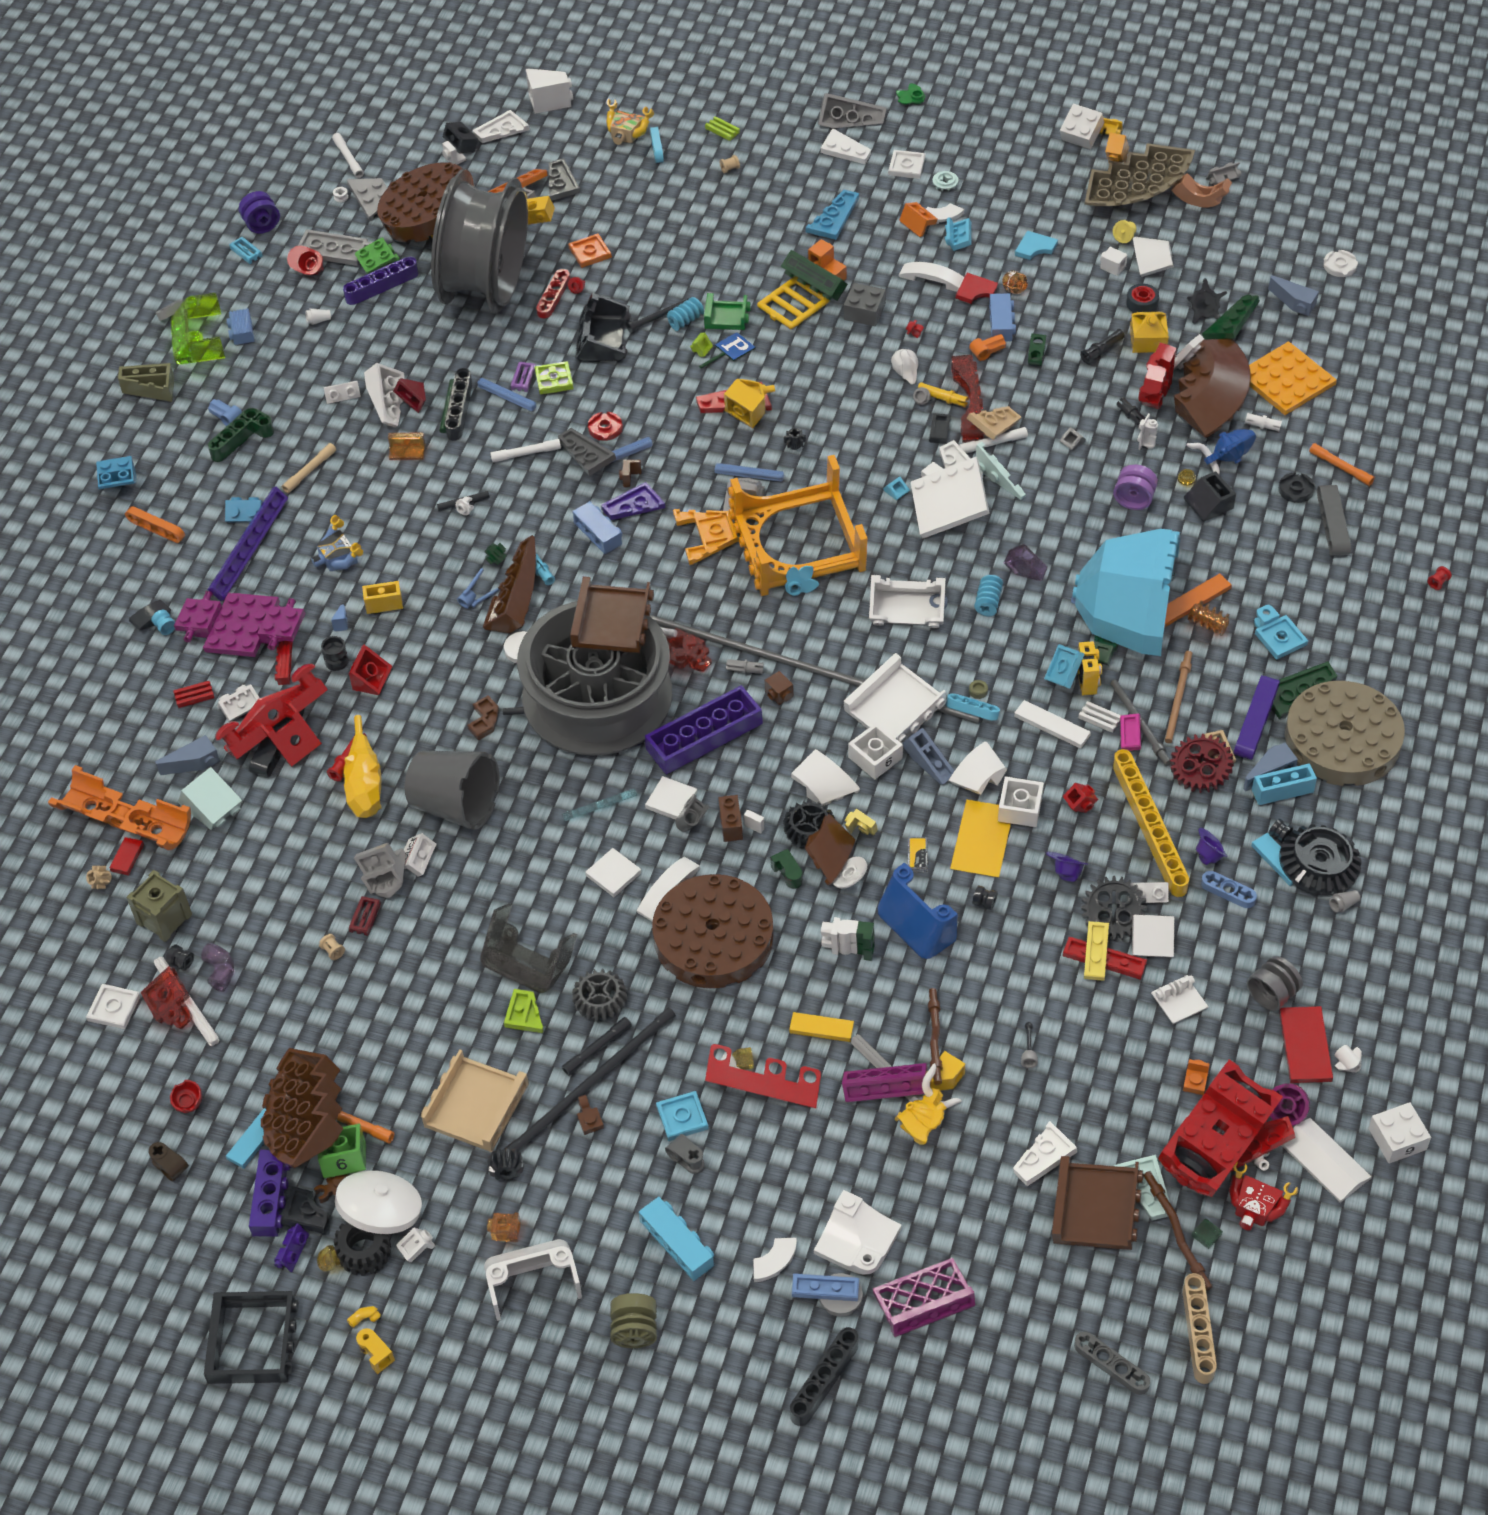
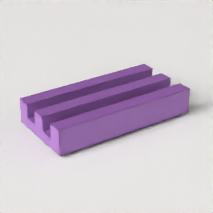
(521, 385)

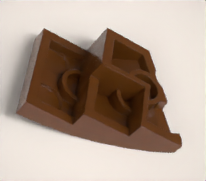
(830, 847)

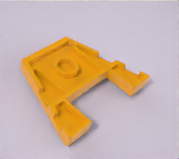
(714, 529)

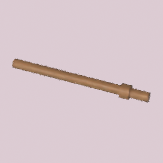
(1185, 668)

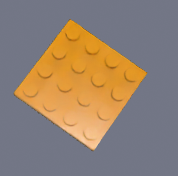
(1288, 378)

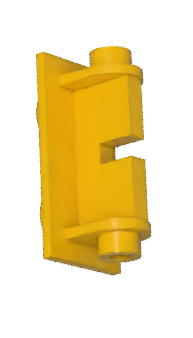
(1112, 126)

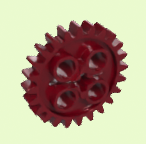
(1201, 763)

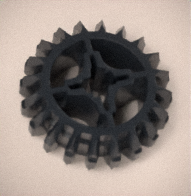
(811, 820)

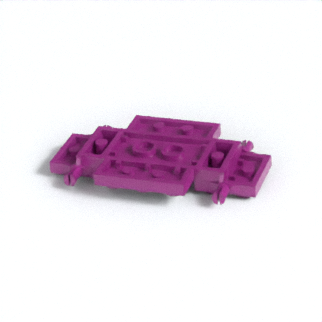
(239, 623)

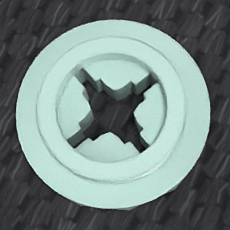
(949, 177)

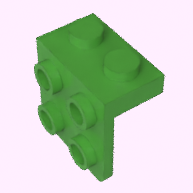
(376, 255)

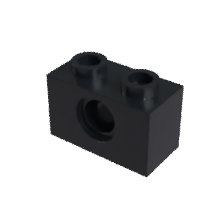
(460, 137)

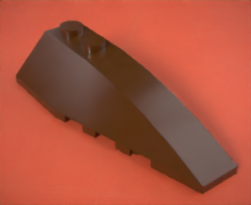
(512, 603)

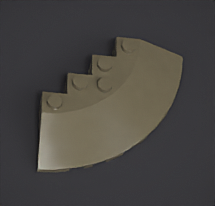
(1139, 177)

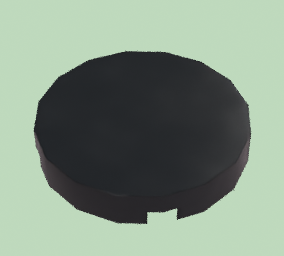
(1296, 487)

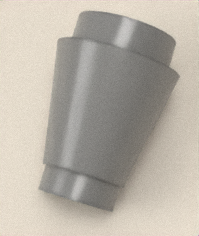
(1344, 900)

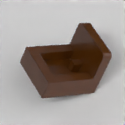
(629, 467)

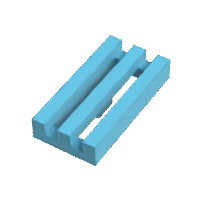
(243, 252)

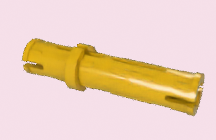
(948, 396)

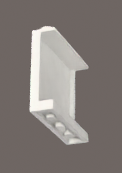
(894, 700)

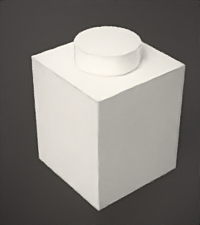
(1113, 261)

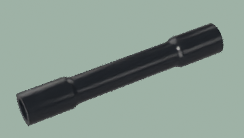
(614, 1032)

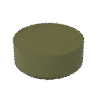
(978, 689)

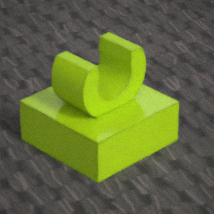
(701, 345)

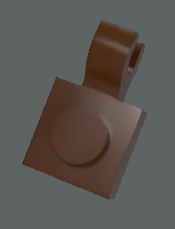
(589, 1118)

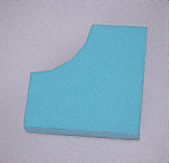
(1035, 244)

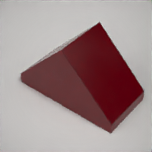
(411, 392)

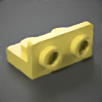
(865, 823)

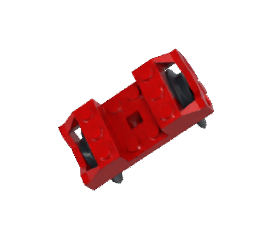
(1203, 1156)

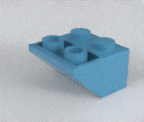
(116, 472)

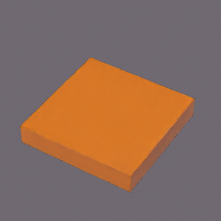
(589, 250)

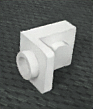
(415, 1243)

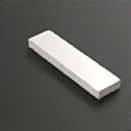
(1052, 724)

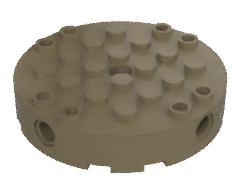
(1345, 732)

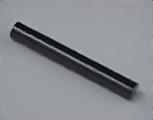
(475, 497)

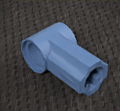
(224, 411)

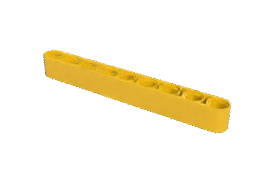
(1151, 823)

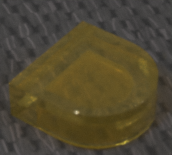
(744, 1058)
(327, 1259)

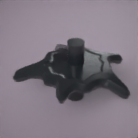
(1205, 302)

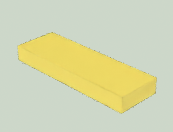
(1096, 951)

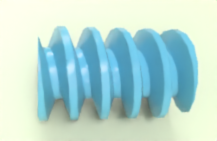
(685, 313)
(988, 595)

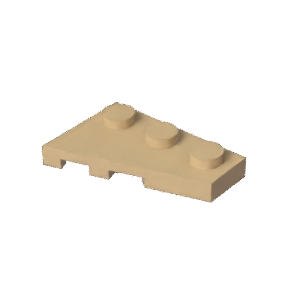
(995, 422)

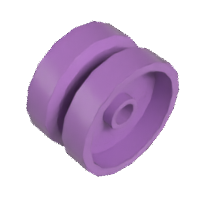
(1135, 487)

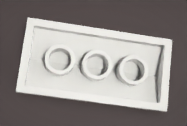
(1326, 1160)

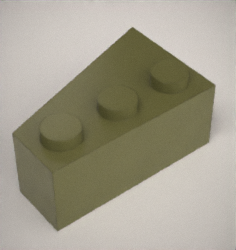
(147, 381)

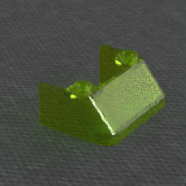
(190, 345)

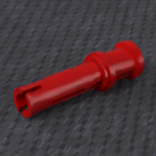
(337, 769)

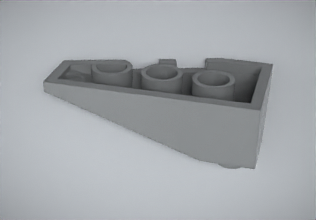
(846, 112)

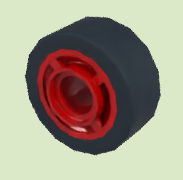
(1142, 298)

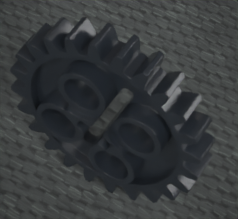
(1096, 908)

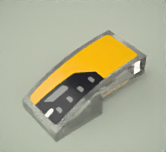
(918, 854)

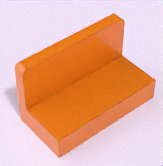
(917, 218)

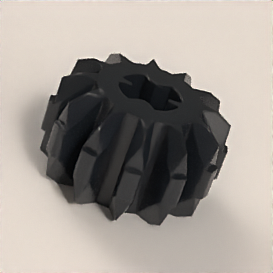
(505, 1164)

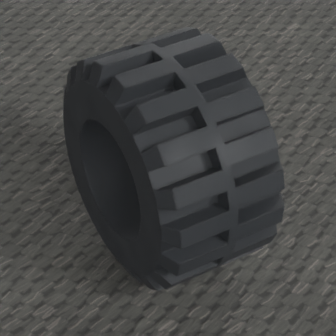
(364, 1260)

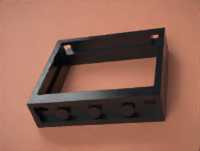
(225, 1300)

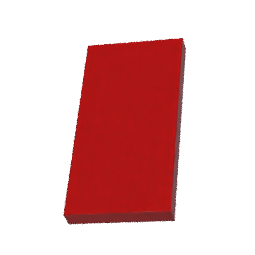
(1305, 1044)

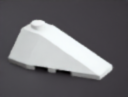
(380, 385)

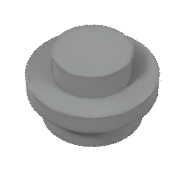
(921, 395)

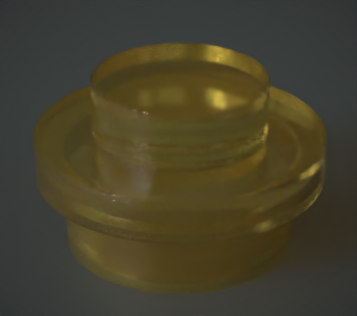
(1186, 477)

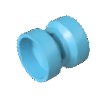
(164, 622)

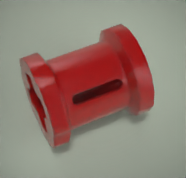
(1439, 578)

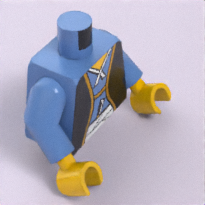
(335, 549)

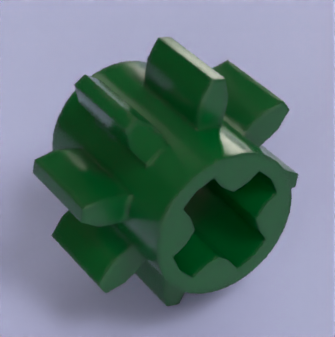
(495, 553)

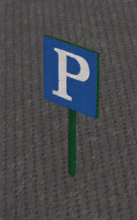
(733, 347)

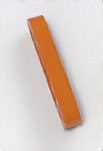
(155, 524)

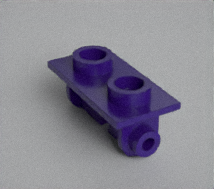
(294, 1242)

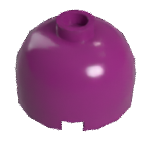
(1293, 1104)

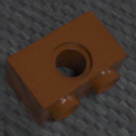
(730, 818)

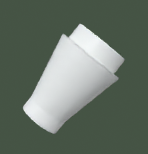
(316, 316)

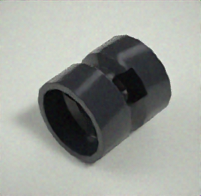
(334, 653)

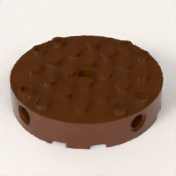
(413, 201)
(713, 930)

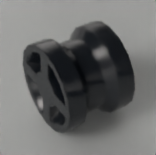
(1280, 830)

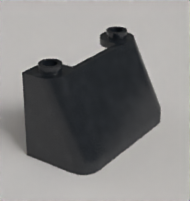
(602, 330)

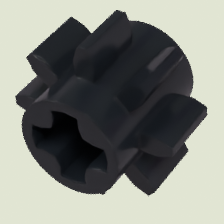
(794, 438)

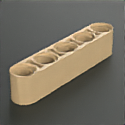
(1199, 1337)

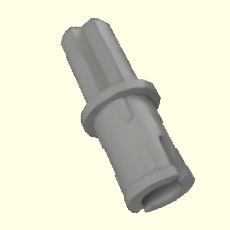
(744, 666)

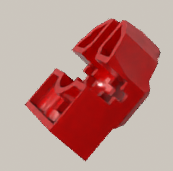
(1158, 377)

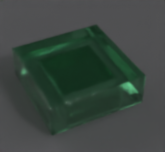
(1207, 1233)

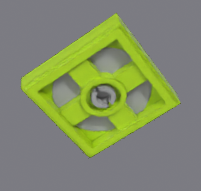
(553, 377)

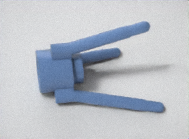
(468, 597)

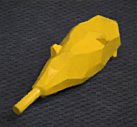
(362, 775)

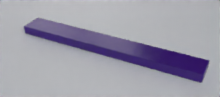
(248, 543)

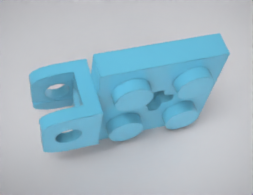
(1271, 626)

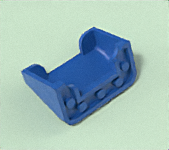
(922, 928)

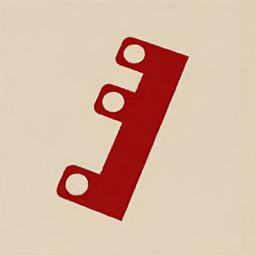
(768, 1084)

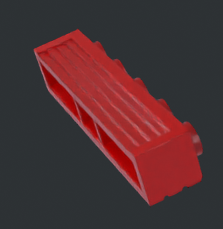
(284, 660)

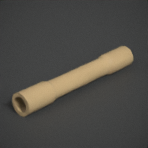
(295, 480)

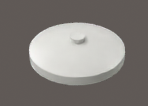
(378, 1202)

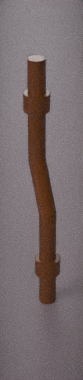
(934, 1009)
(1159, 1193)

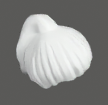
(905, 364)

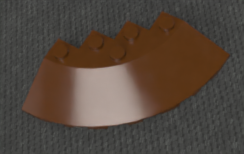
(1213, 385)
(301, 1107)

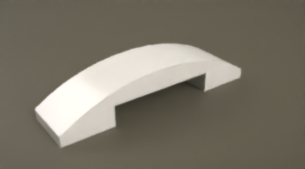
(932, 272)
(675, 874)

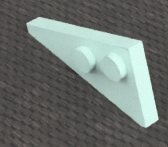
(996, 472)

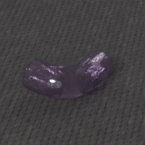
(222, 964)

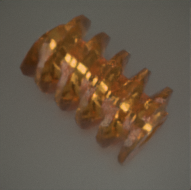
(1209, 618)

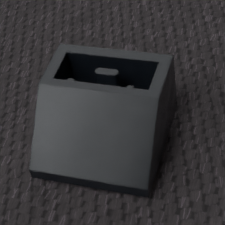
(1210, 496)

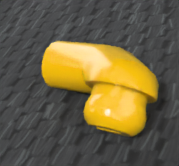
(362, 1313)

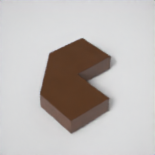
(486, 723)

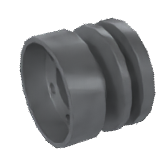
(1274, 983)

